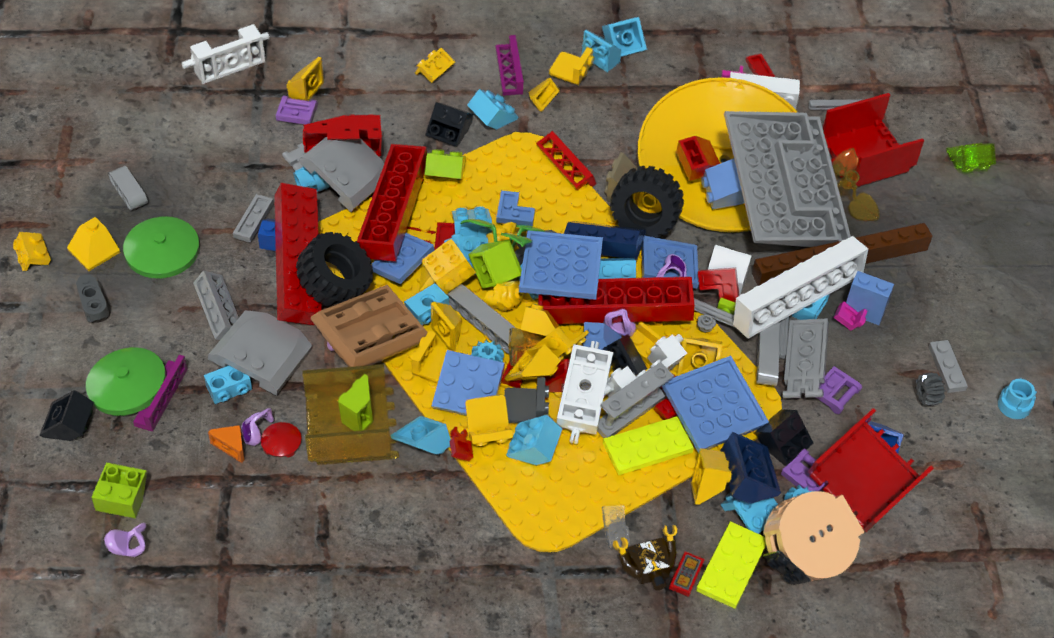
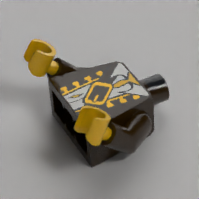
(649, 560)

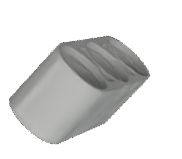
(128, 188)

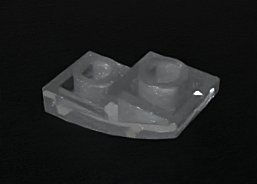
(615, 525)

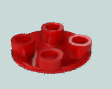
(281, 439)

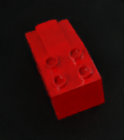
(357, 126)

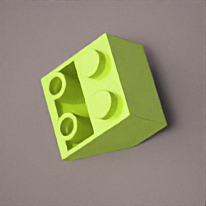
(445, 165)
(495, 263)
(356, 405)
(120, 490)

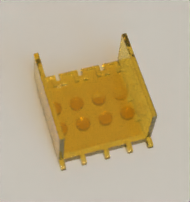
(327, 437)

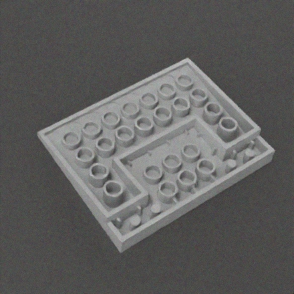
(786, 178)

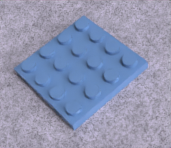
(561, 265)
(714, 403)

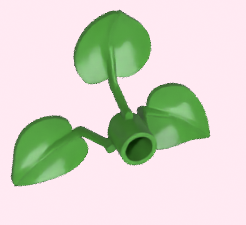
(517, 238)

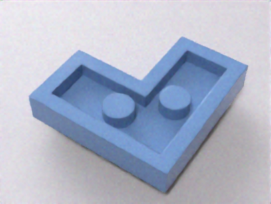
(509, 210)

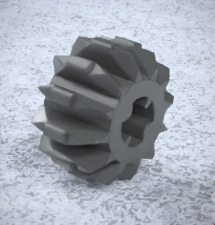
(930, 389)

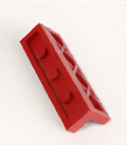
(567, 158)

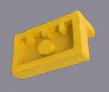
(435, 65)
(644, 339)

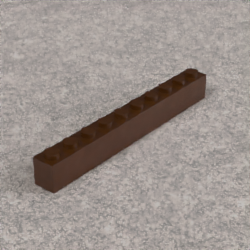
(880, 247)

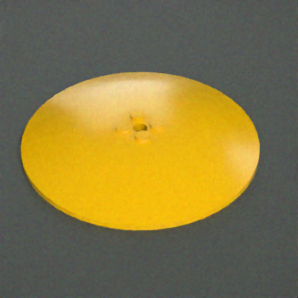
(699, 111)

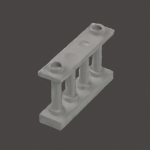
(633, 400)

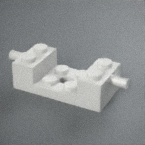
(214, 63)
(666, 351)
(581, 408)

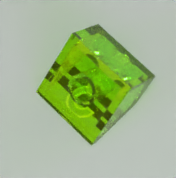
(972, 156)

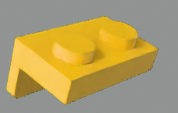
(31, 250)

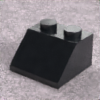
(67, 417)

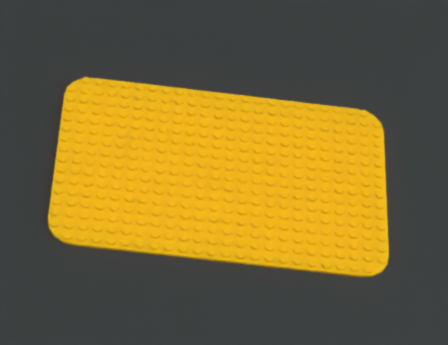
(562, 499)

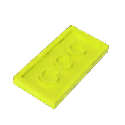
(648, 445)
(732, 565)

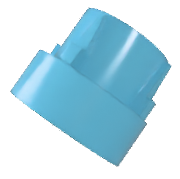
(306, 179)
(1017, 399)

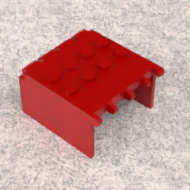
(862, 128)
(866, 472)

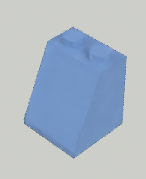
(722, 185)
(870, 294)

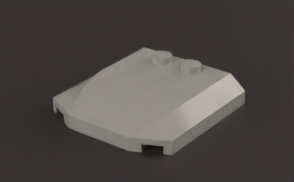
(347, 167)
(262, 349)

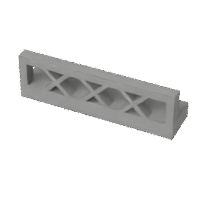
(213, 303)

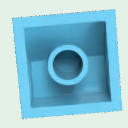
(626, 35)

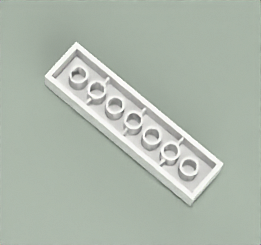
(799, 287)

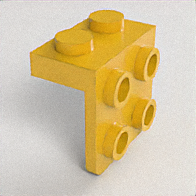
(571, 67)
(448, 266)
(560, 344)
(428, 358)
(488, 420)

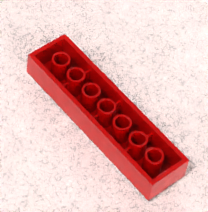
(393, 202)
(294, 229)
(641, 297)

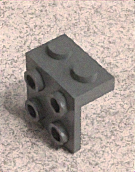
(527, 402)

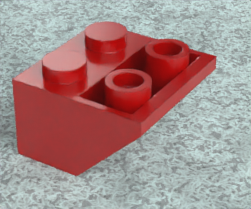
(696, 156)

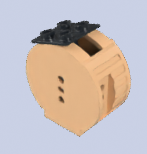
(811, 537)

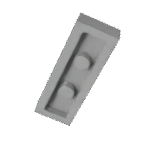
(253, 218)
(948, 366)

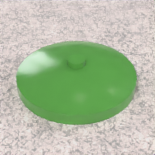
(161, 247)
(125, 381)

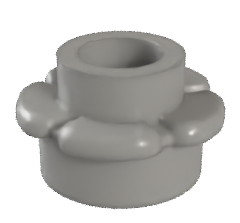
(708, 325)

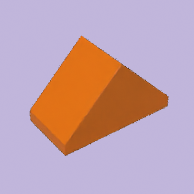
(228, 440)

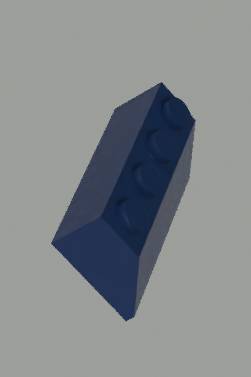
(617, 240)
(751, 470)

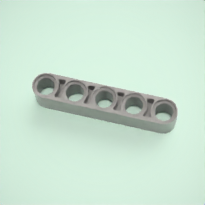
(481, 315)
(768, 355)

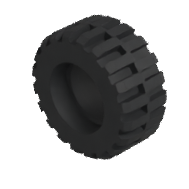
(652, 182)
(343, 254)

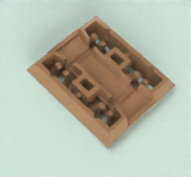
(371, 324)

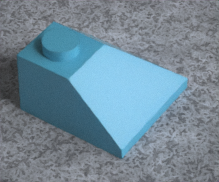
(425, 435)

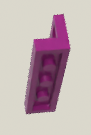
(514, 68)
(150, 416)

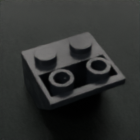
(448, 124)
(625, 355)
(785, 436)

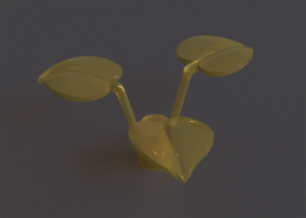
(863, 206)

